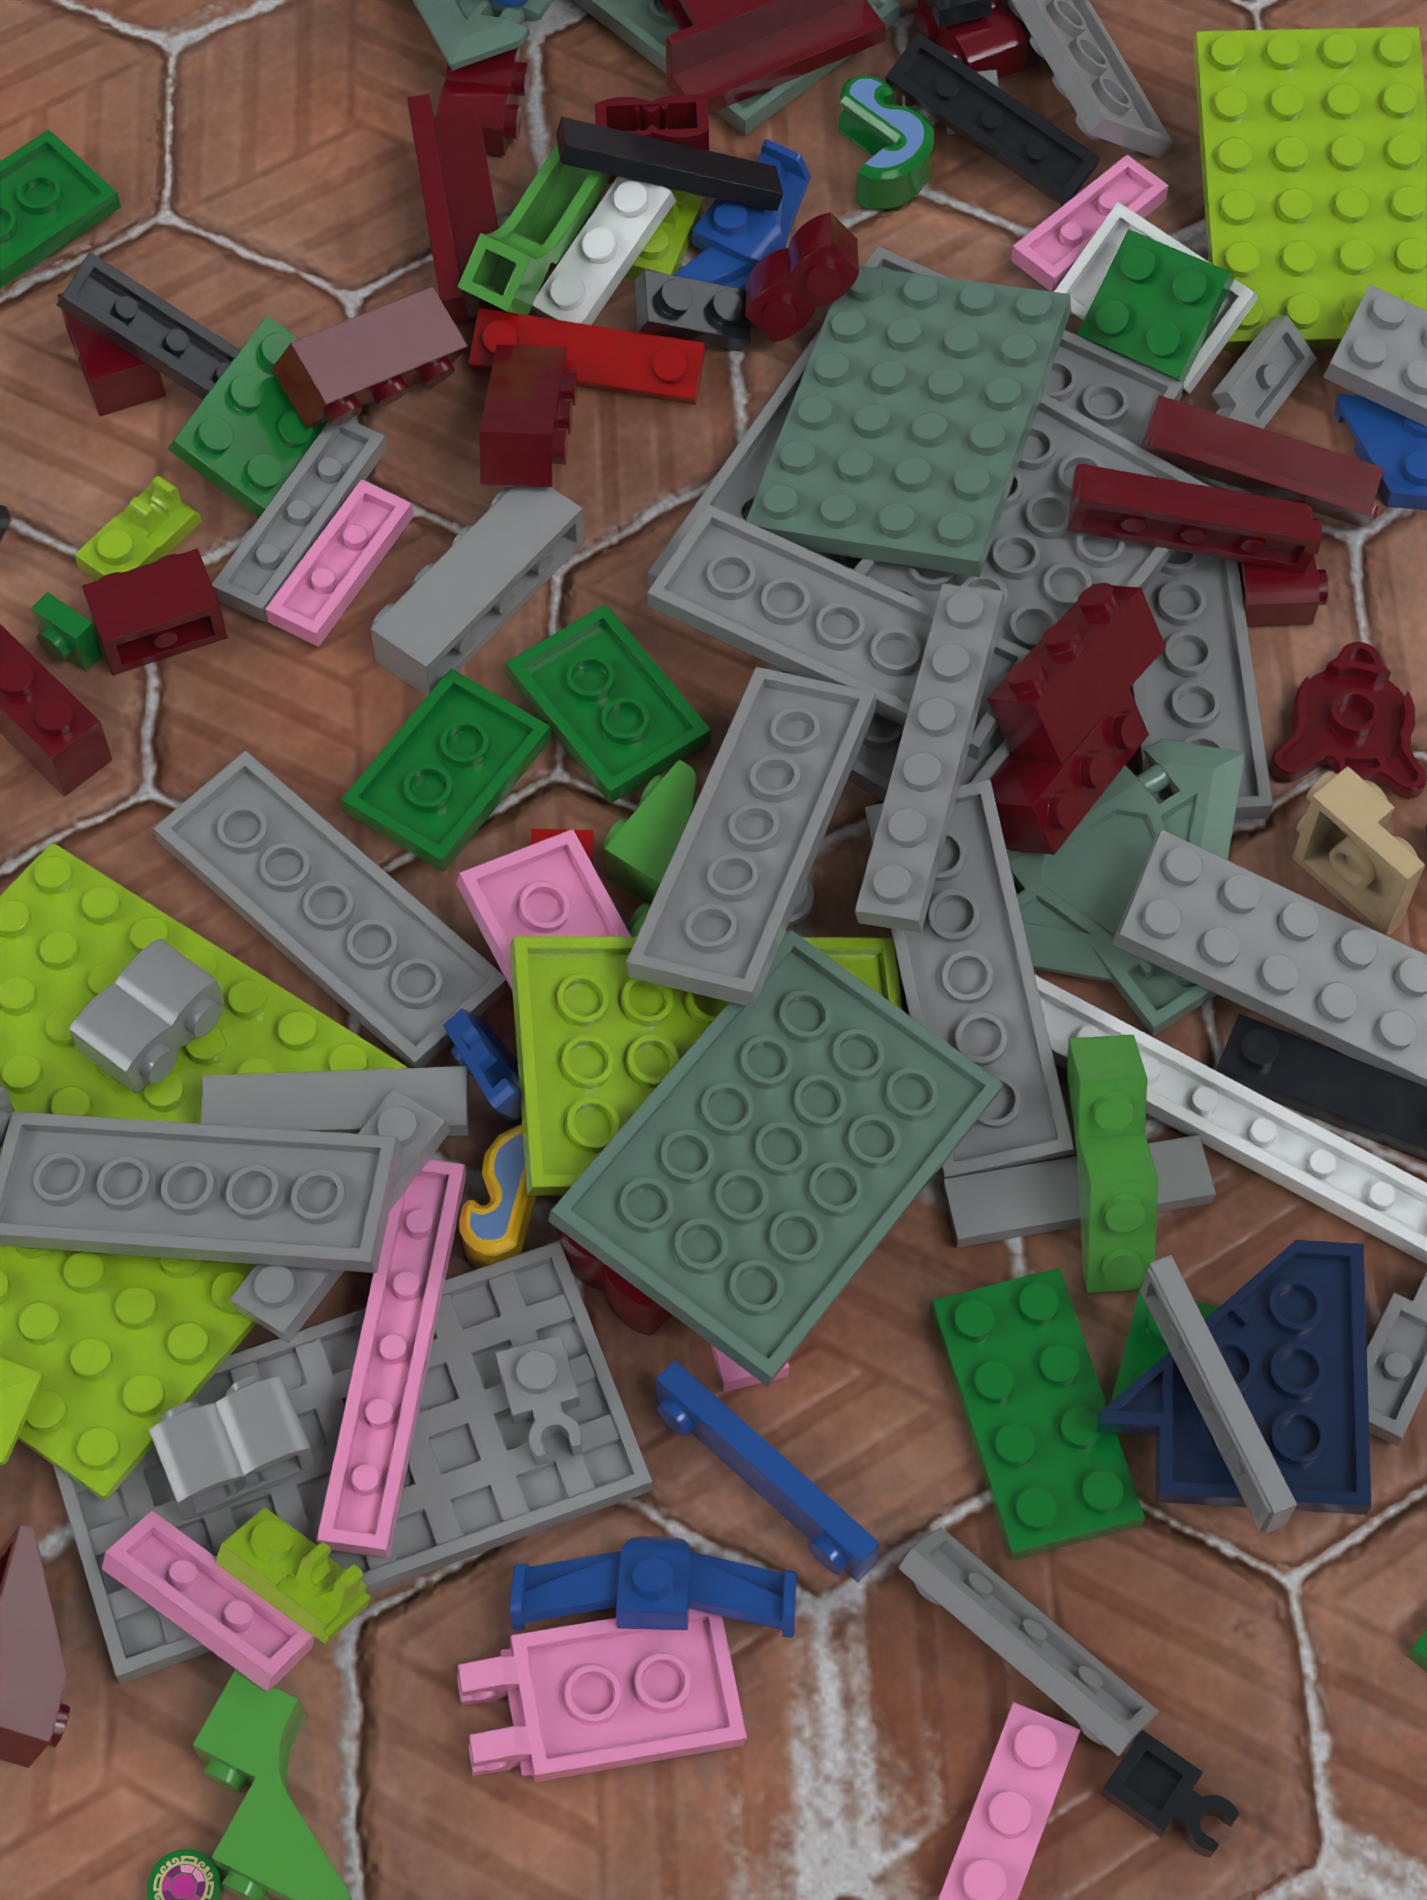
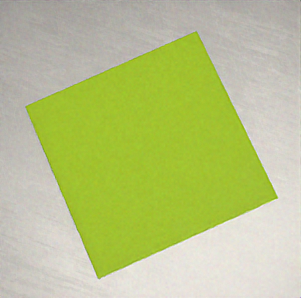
(119, 1329)

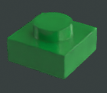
(65, 632)

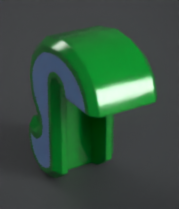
(893, 136)

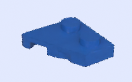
(1391, 443)
(487, 1062)

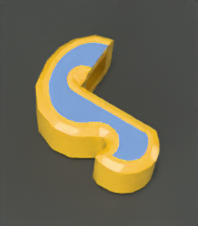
(500, 1227)

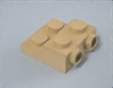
(1352, 852)

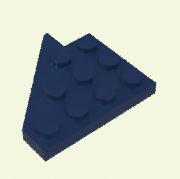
(1302, 1369)

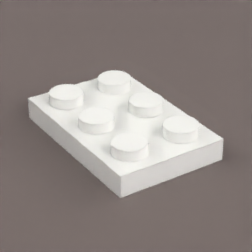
(1093, 264)

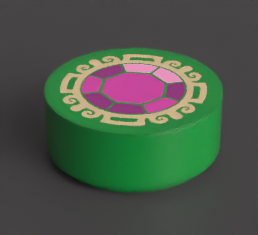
(185, 1876)

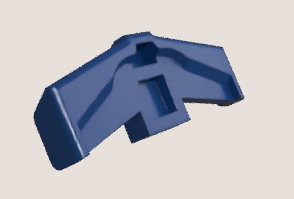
(740, 235)
(654, 1588)

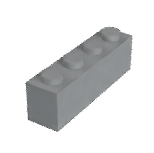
(477, 584)

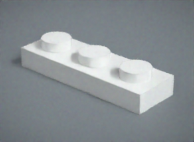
(603, 251)

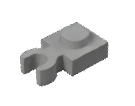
(540, 1388)

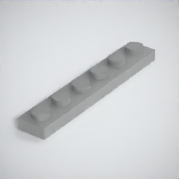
(931, 759)

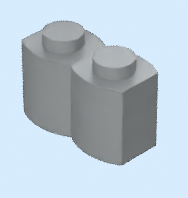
(148, 1016)
(231, 1446)

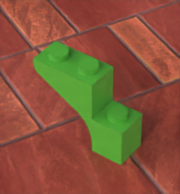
(514, 259)
(644, 844)
(1113, 1161)
(268, 1841)

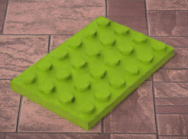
(1314, 170)
(604, 1041)

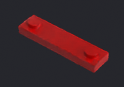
(601, 355)

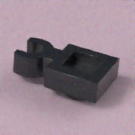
(1158, 1788)

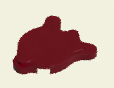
(1353, 720)

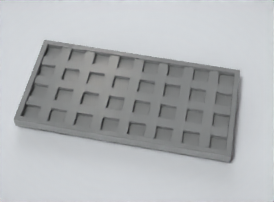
(467, 1466)

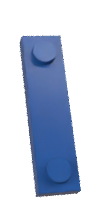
(835, 1536)

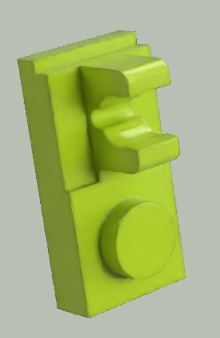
(672, 237)
(140, 533)
(294, 1575)

